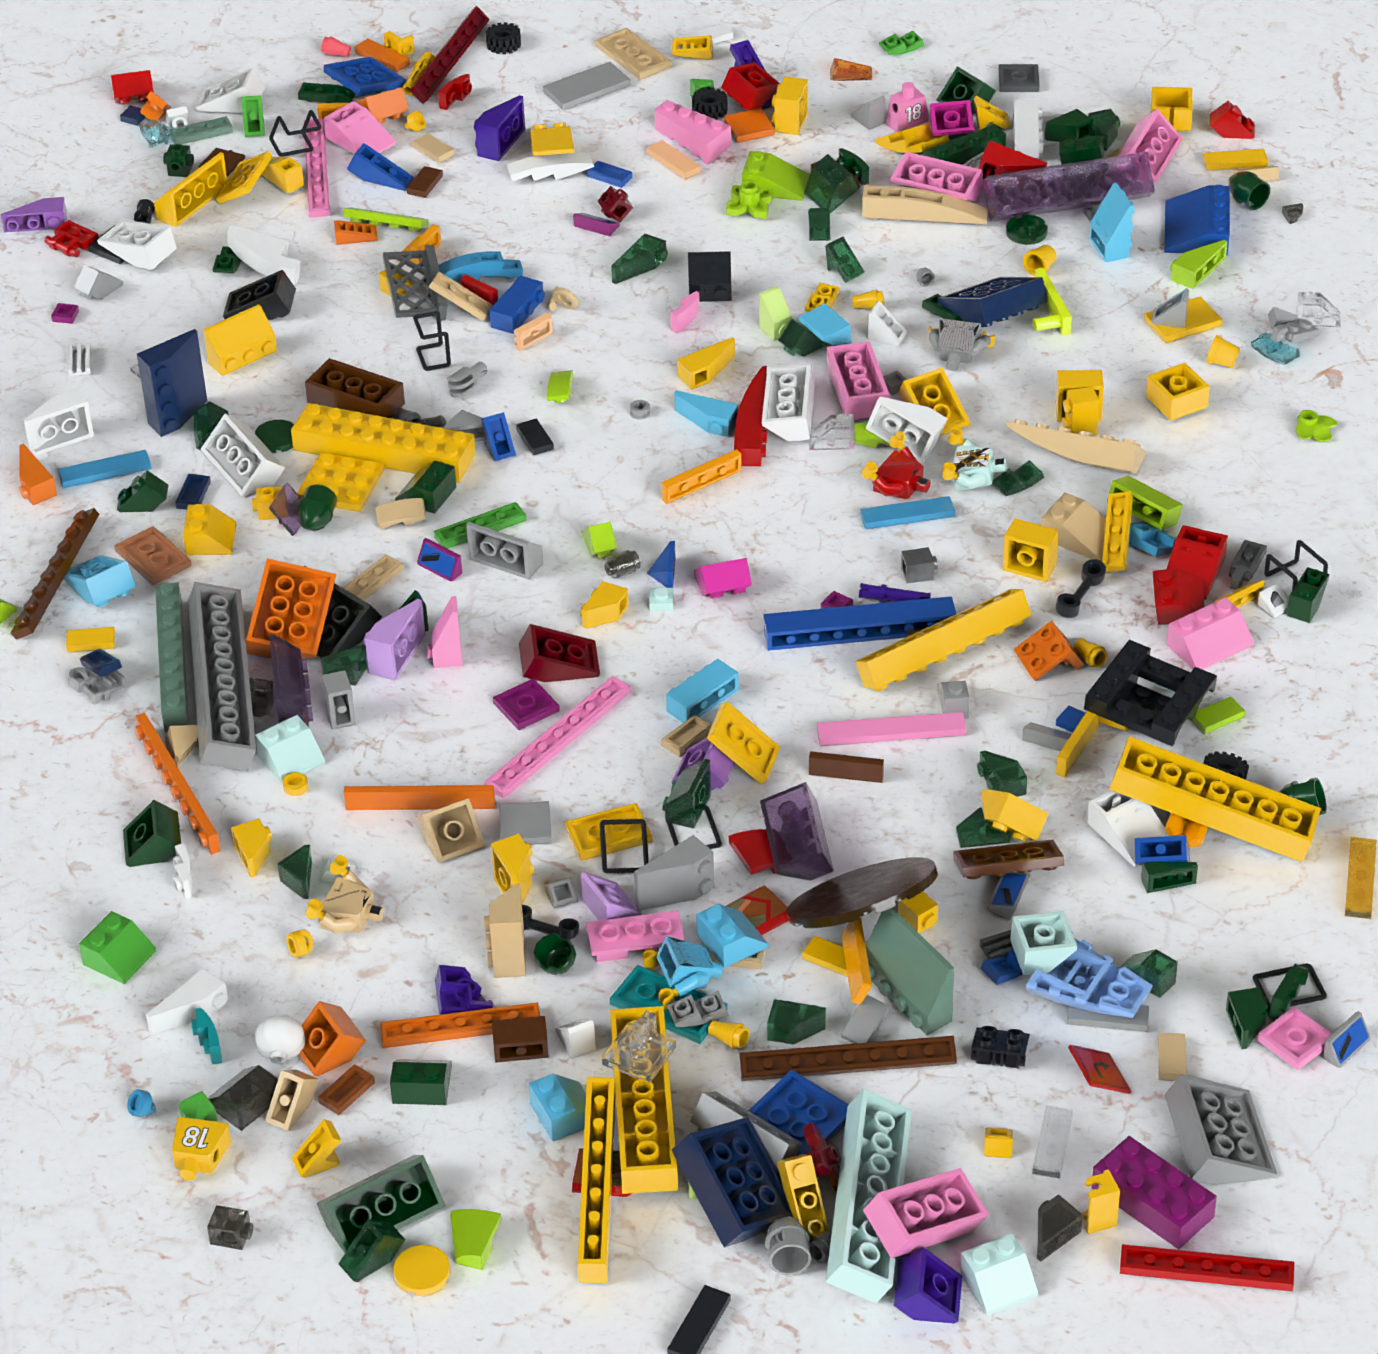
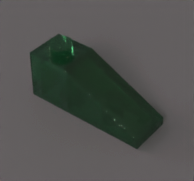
(640, 258)

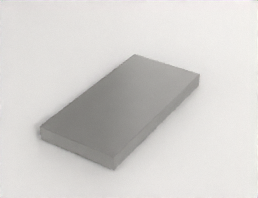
(586, 85)

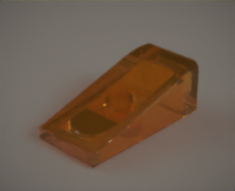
(849, 71)

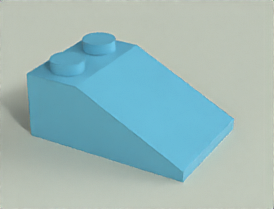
(100, 579)

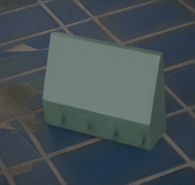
(910, 972)

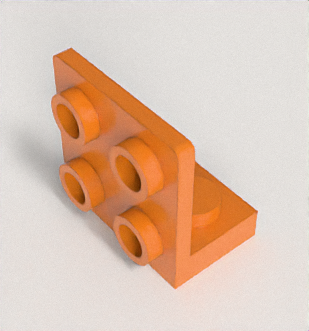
(1047, 650)

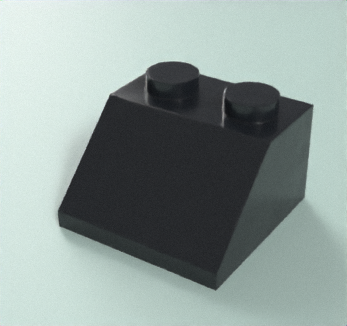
(710, 275)

